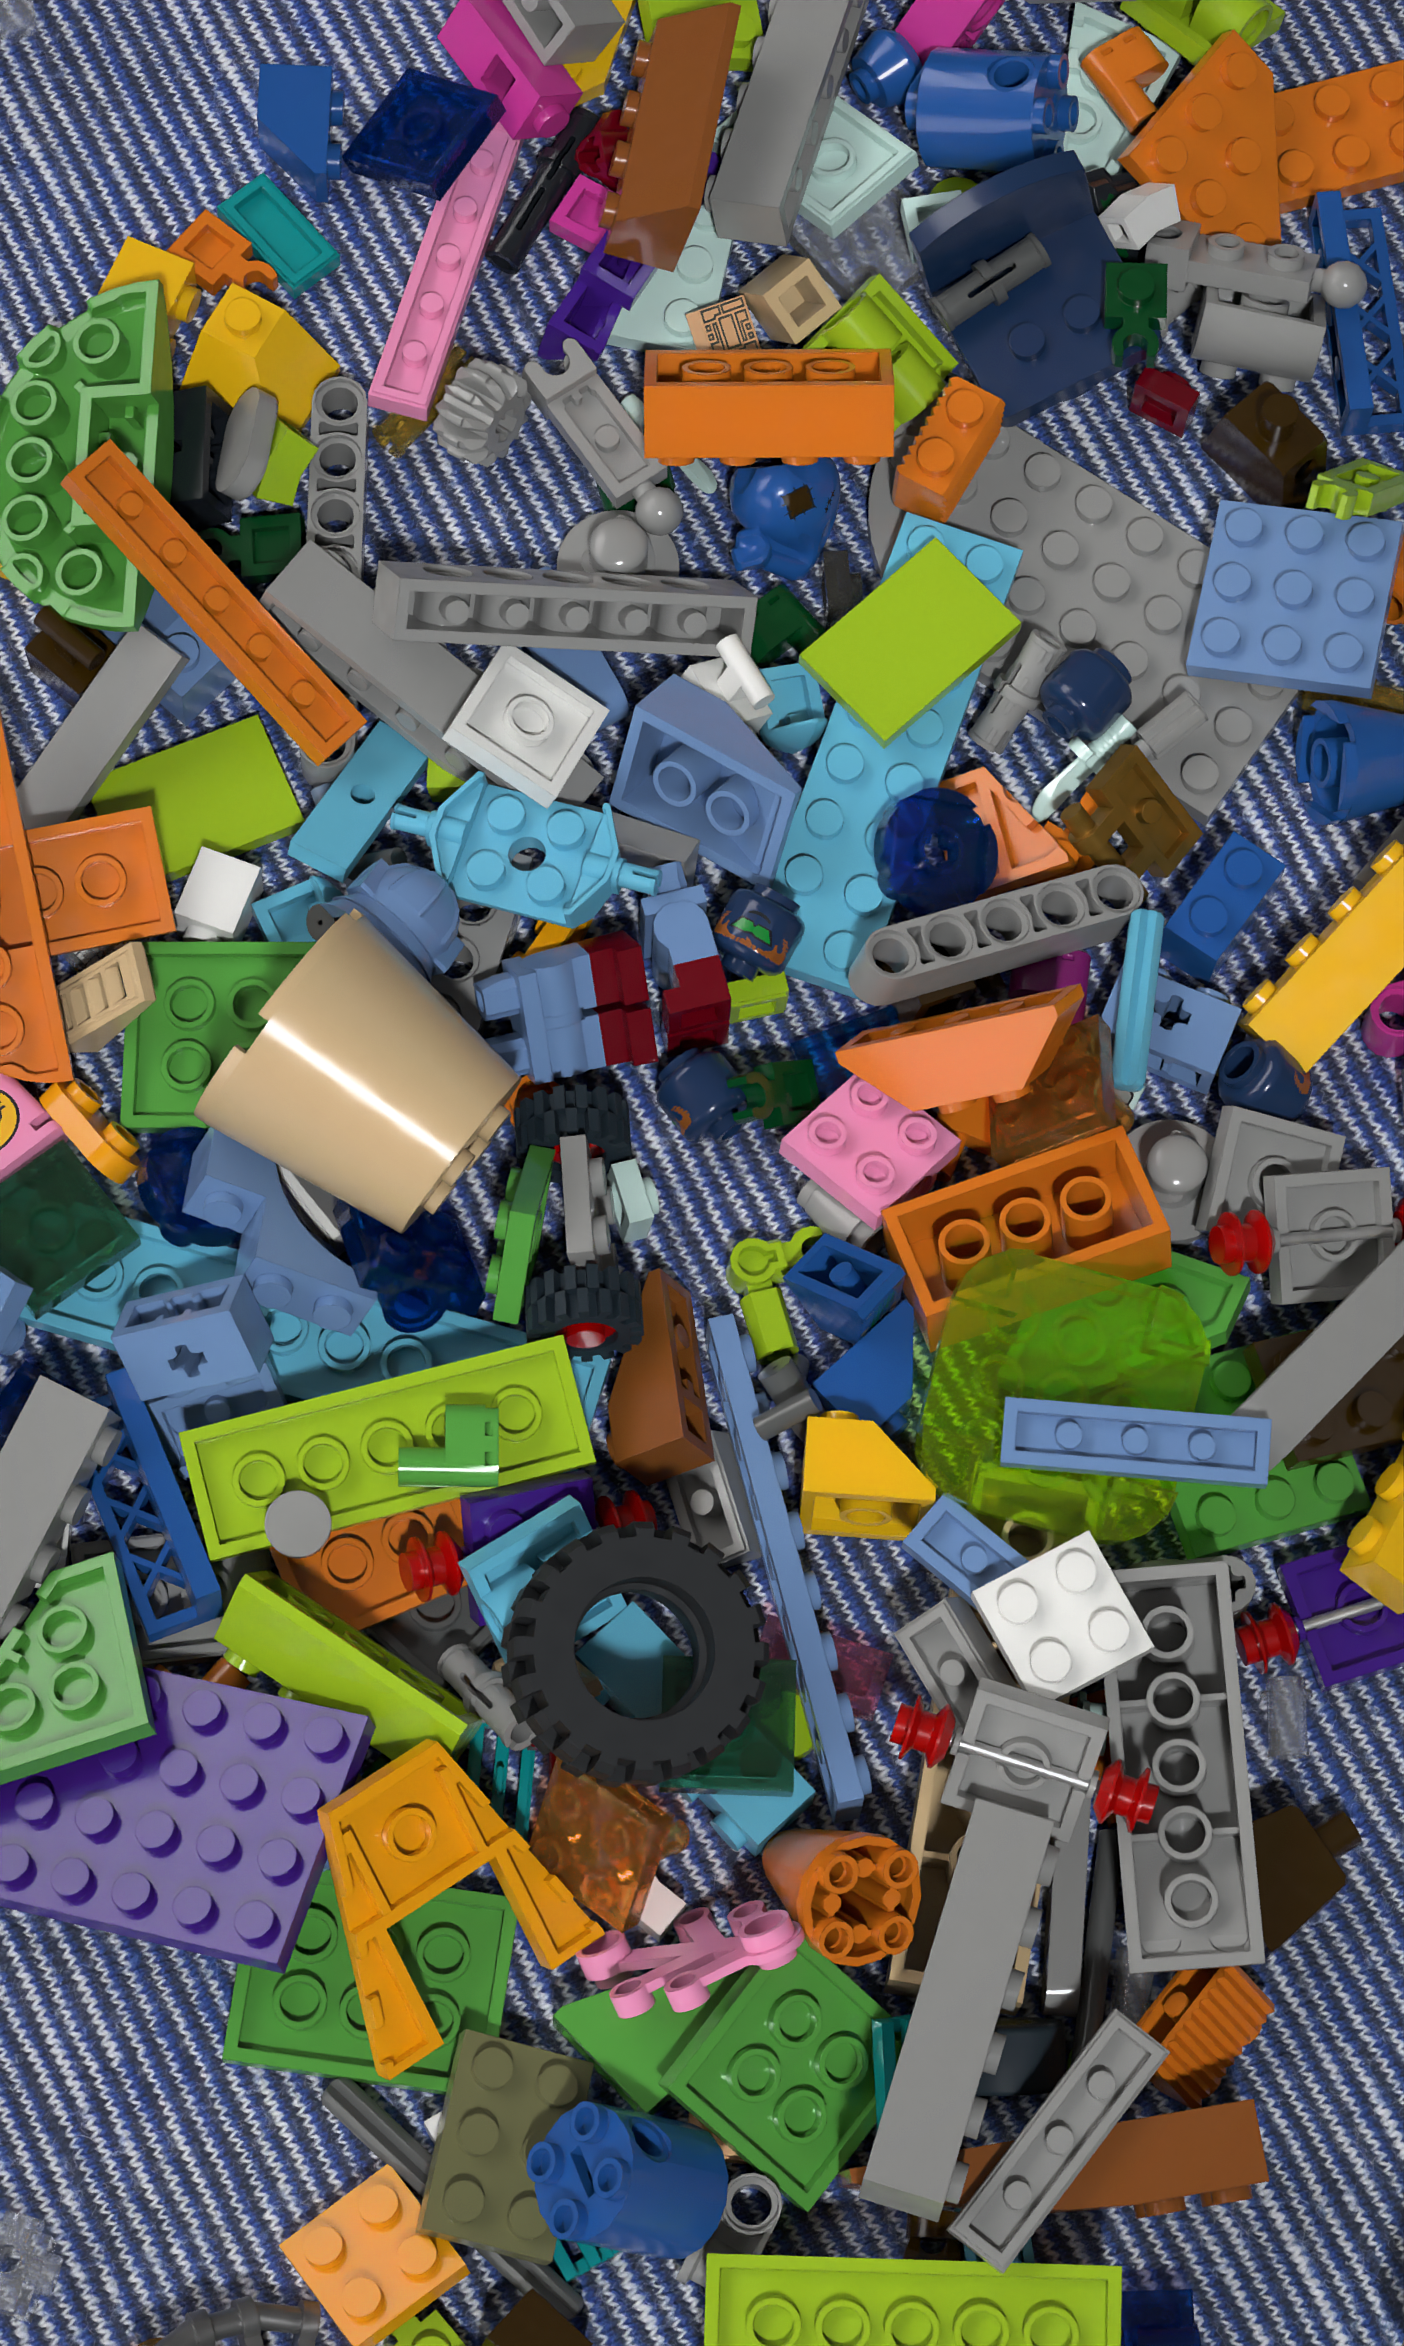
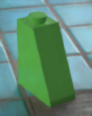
(635, 2050)

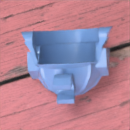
(410, 909)

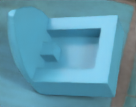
(796, 709)
(285, 913)

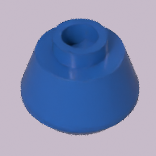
(884, 69)

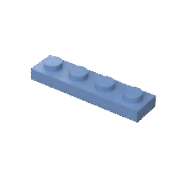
(1135, 1442)

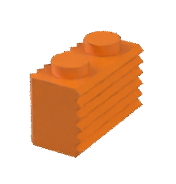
(947, 450)
(1203, 2024)

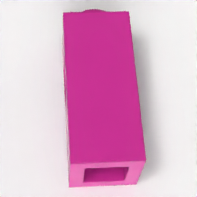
(502, 62)

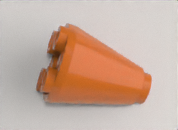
(846, 1891)

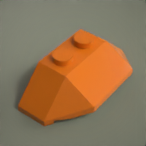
(965, 1052)

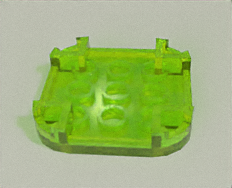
(1054, 1335)

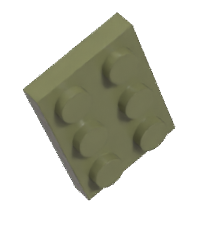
(493, 2113)

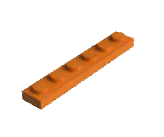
(213, 602)

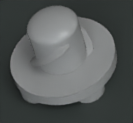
(617, 545)
(1176, 1165)

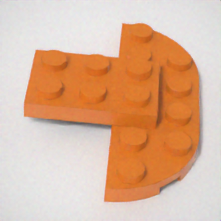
(61, 895)

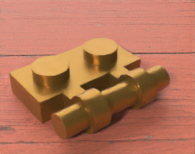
(1143, 812)

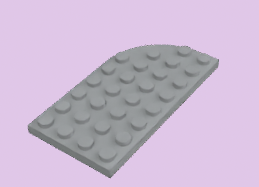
(1102, 578)

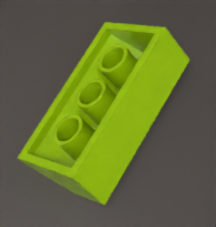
(338, 1667)

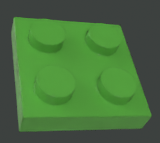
(519, 1233)

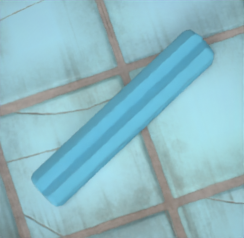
(1137, 999)

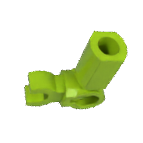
(752, 1272)

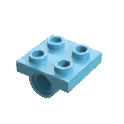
(507, 1566)

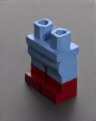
(684, 964)
(572, 1008)

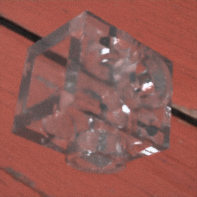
(37, 2266)

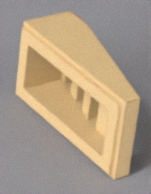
(95, 999)

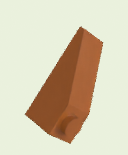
(659, 1391)

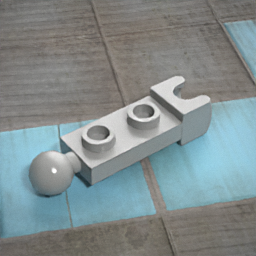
(1252, 268)
(604, 438)

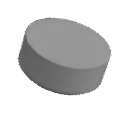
(298, 1524)

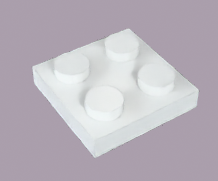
(526, 724)
(1062, 1620)

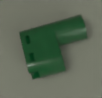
(781, 625)

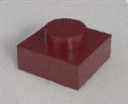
(1164, 400)

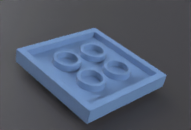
(1295, 599)

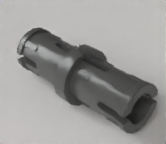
(1024, 258)

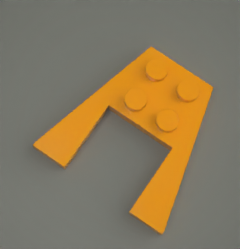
(402, 1844)

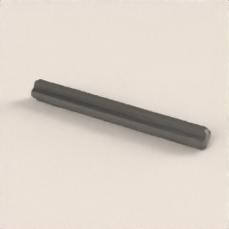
(412, 2164)

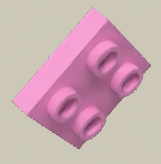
(869, 1149)

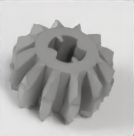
(482, 412)

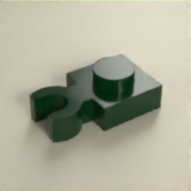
(1136, 307)
(262, 547)
(778, 1093)

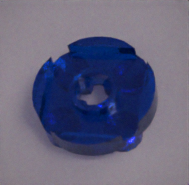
(901, 856)
(162, 1189)

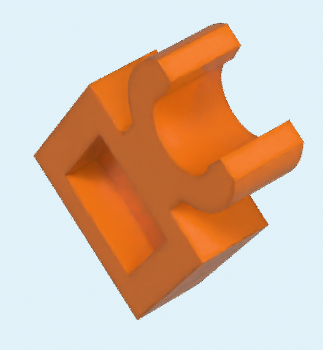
(221, 256)

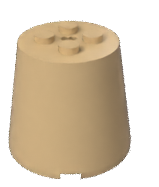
(363, 1080)

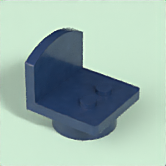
(1051, 330)

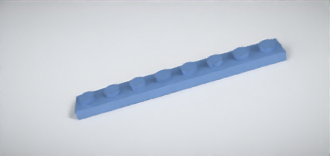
(793, 1591)

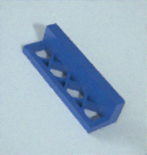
(1344, 331)
(170, 1519)

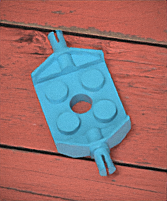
(487, 825)

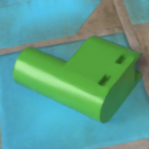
(468, 1454)

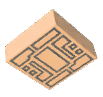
(723, 326)

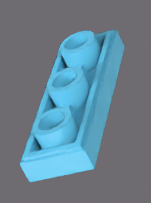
(358, 803)

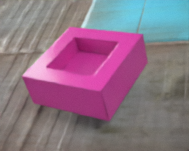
(579, 214)

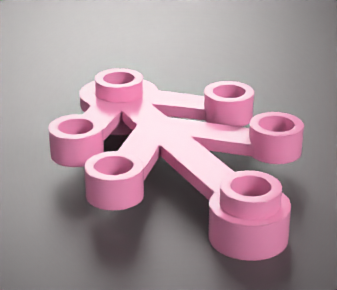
(697, 1961)

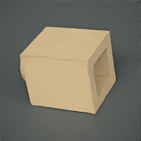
(790, 299)

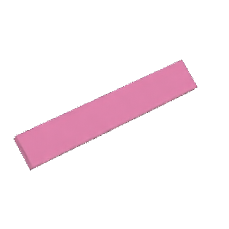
(443, 281)

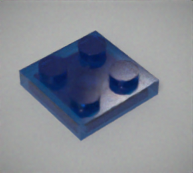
(424, 134)

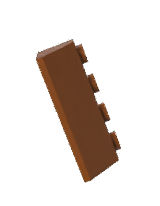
(669, 135)

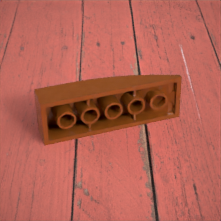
(1148, 2163)

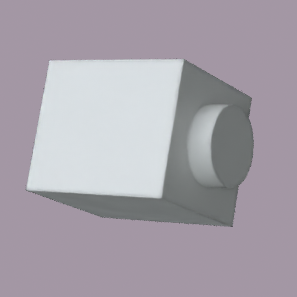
(218, 898)

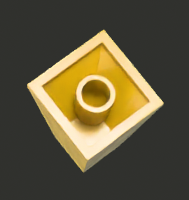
(261, 347)
(859, 1481)

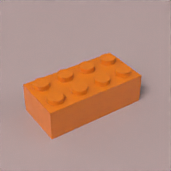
(768, 405)
(1067, 1204)

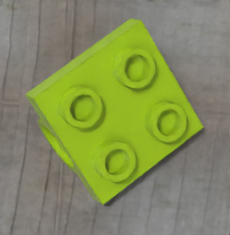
(1197, 24)
(882, 320)

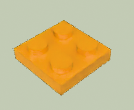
(370, 2260)

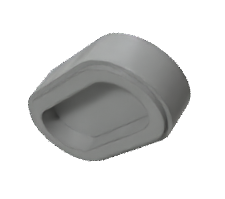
(246, 444)

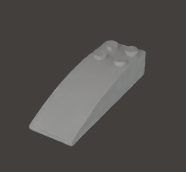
(1180, 1713)

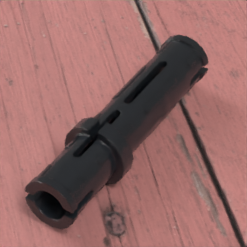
(533, 209)

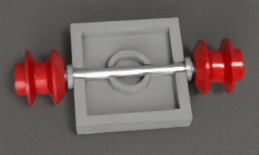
(1316, 1233)
(1026, 1757)

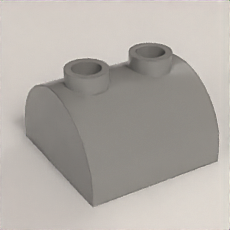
(1258, 335)

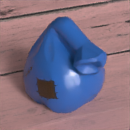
(783, 514)

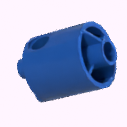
(990, 108)
(629, 2181)

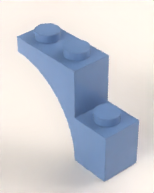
(276, 1251)

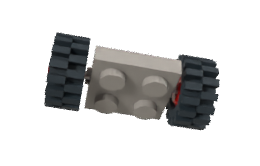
(590, 1300)

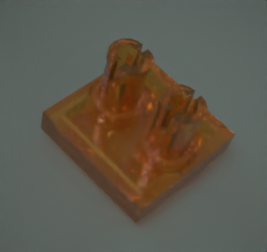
(1064, 1101)
(604, 1843)

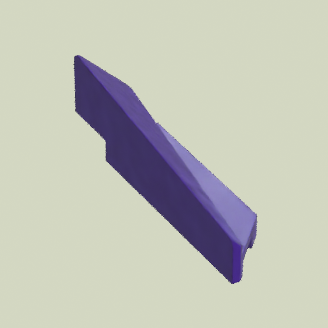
(597, 299)

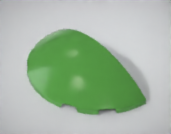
(72, 393)

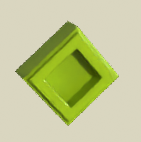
(758, 998)

